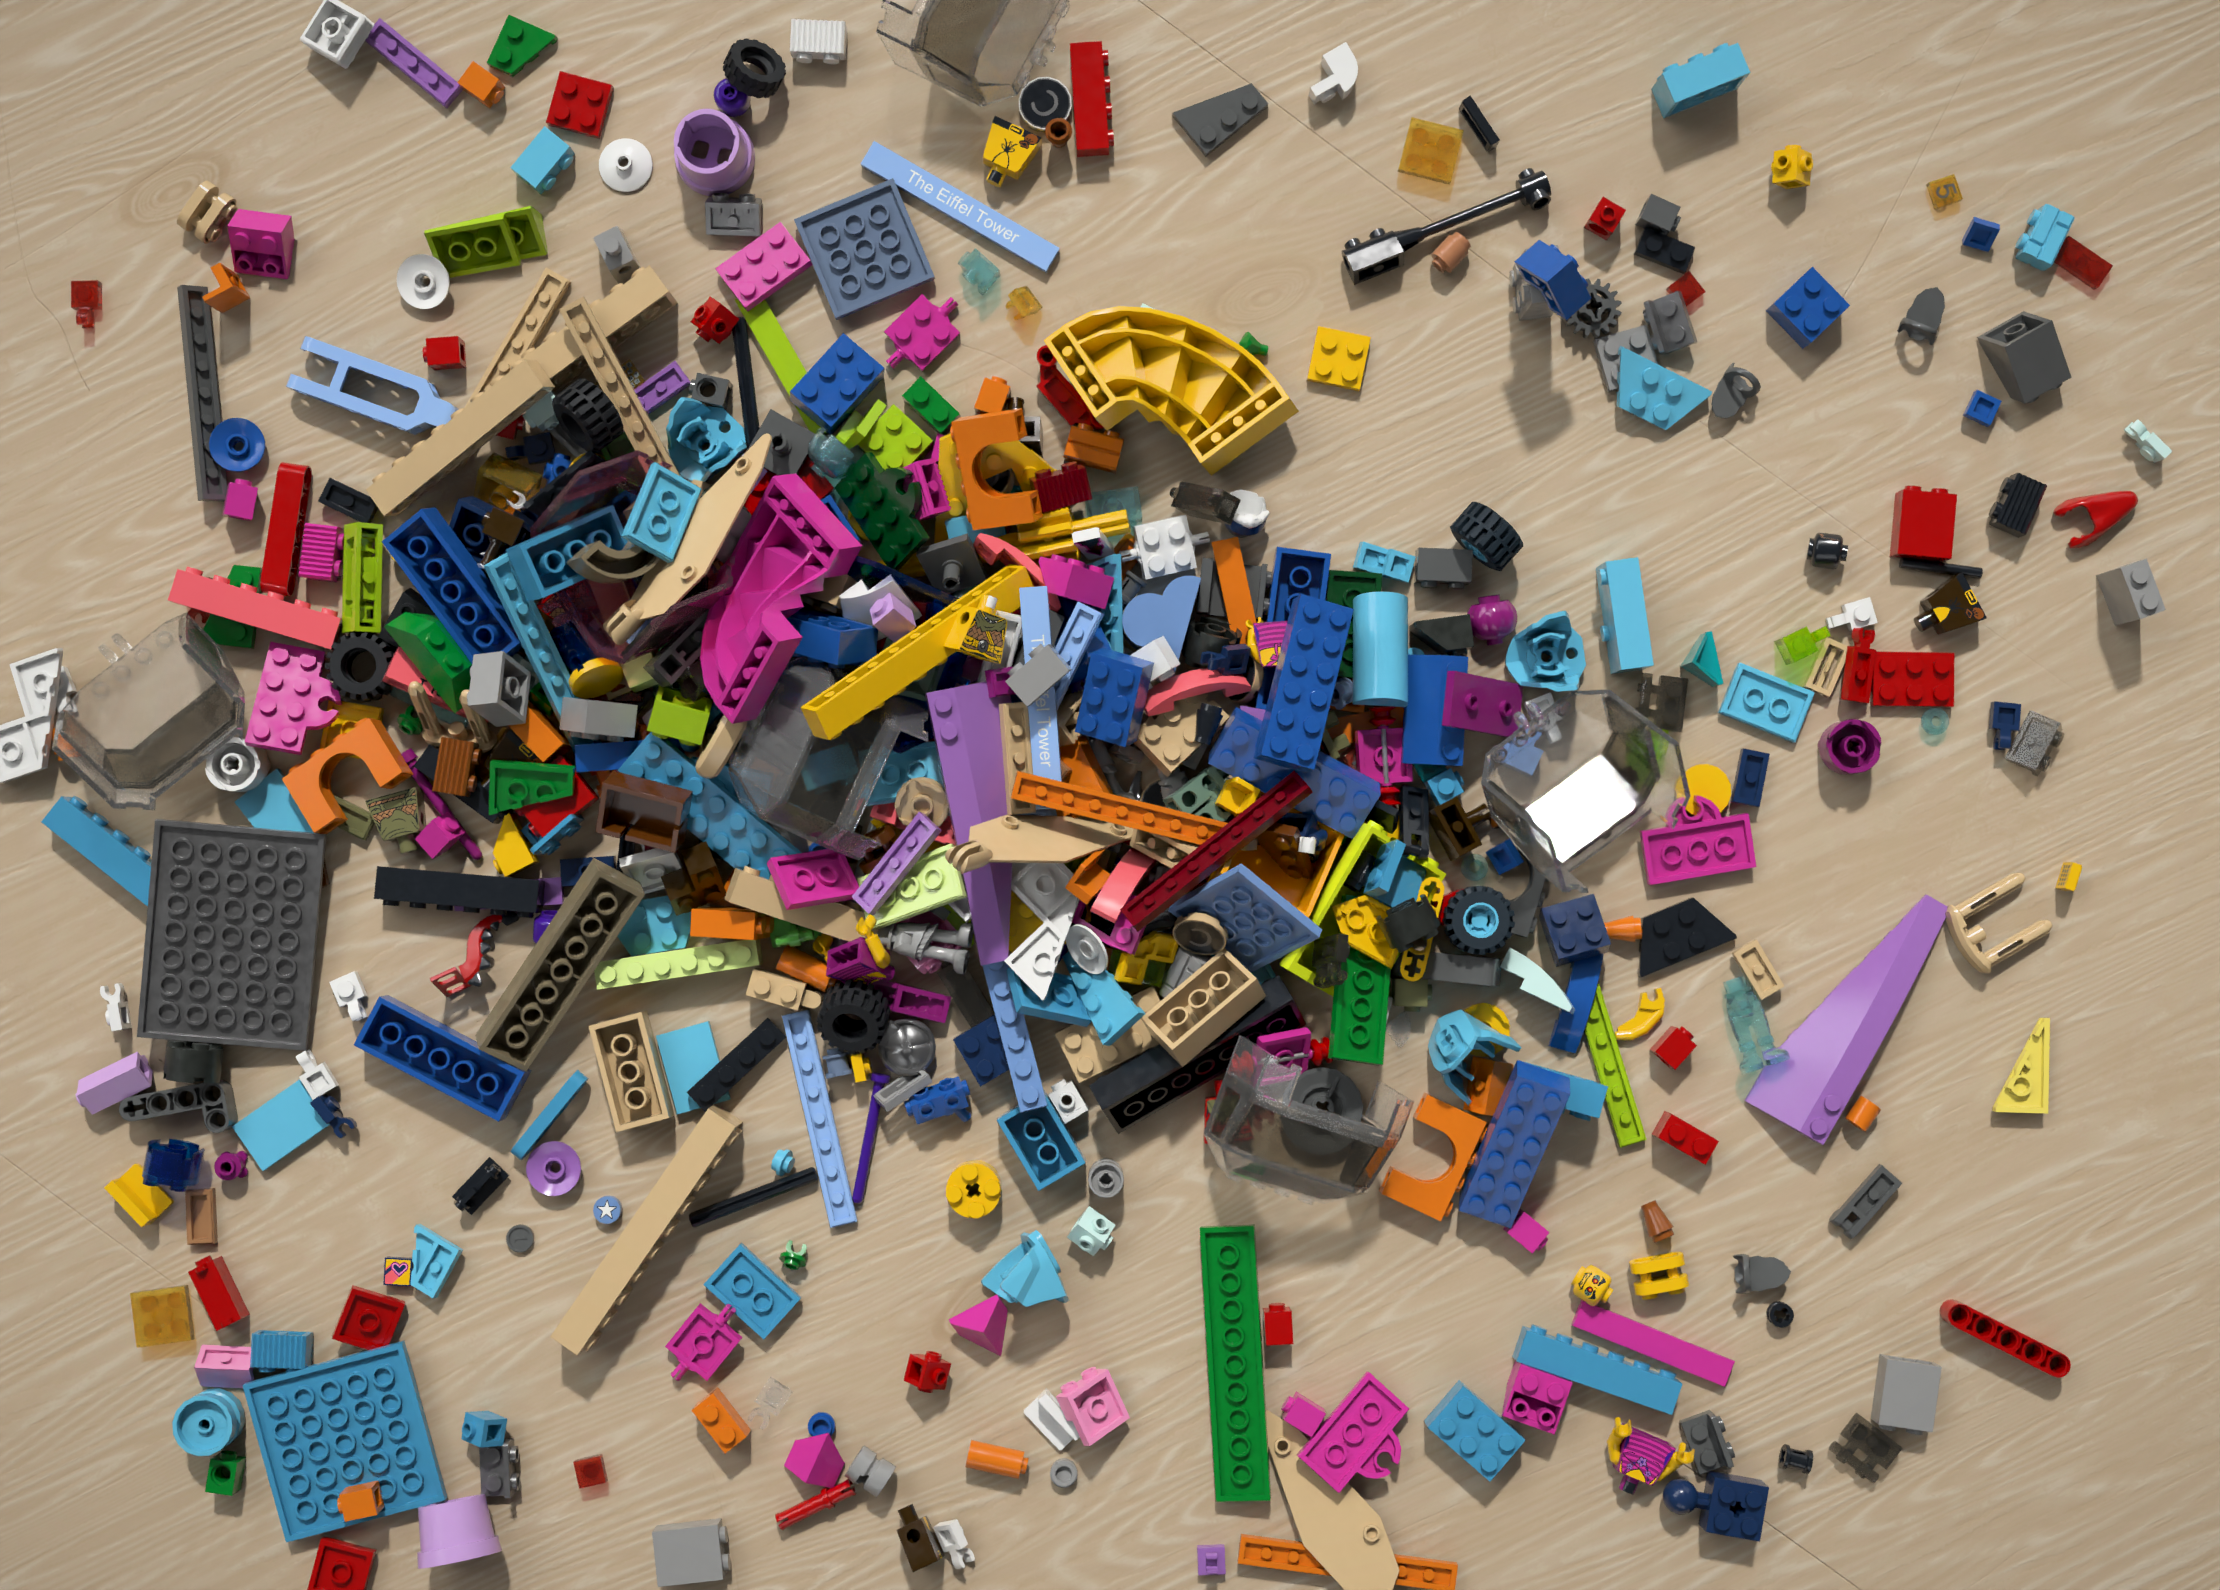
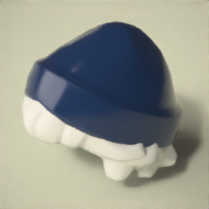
(1250, 514)

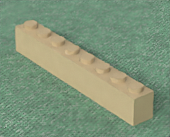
(460, 437)

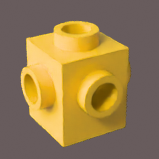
(1792, 167)

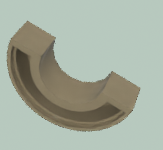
(612, 566)

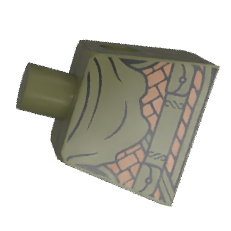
(399, 816)

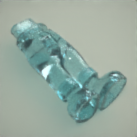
(1745, 1011)

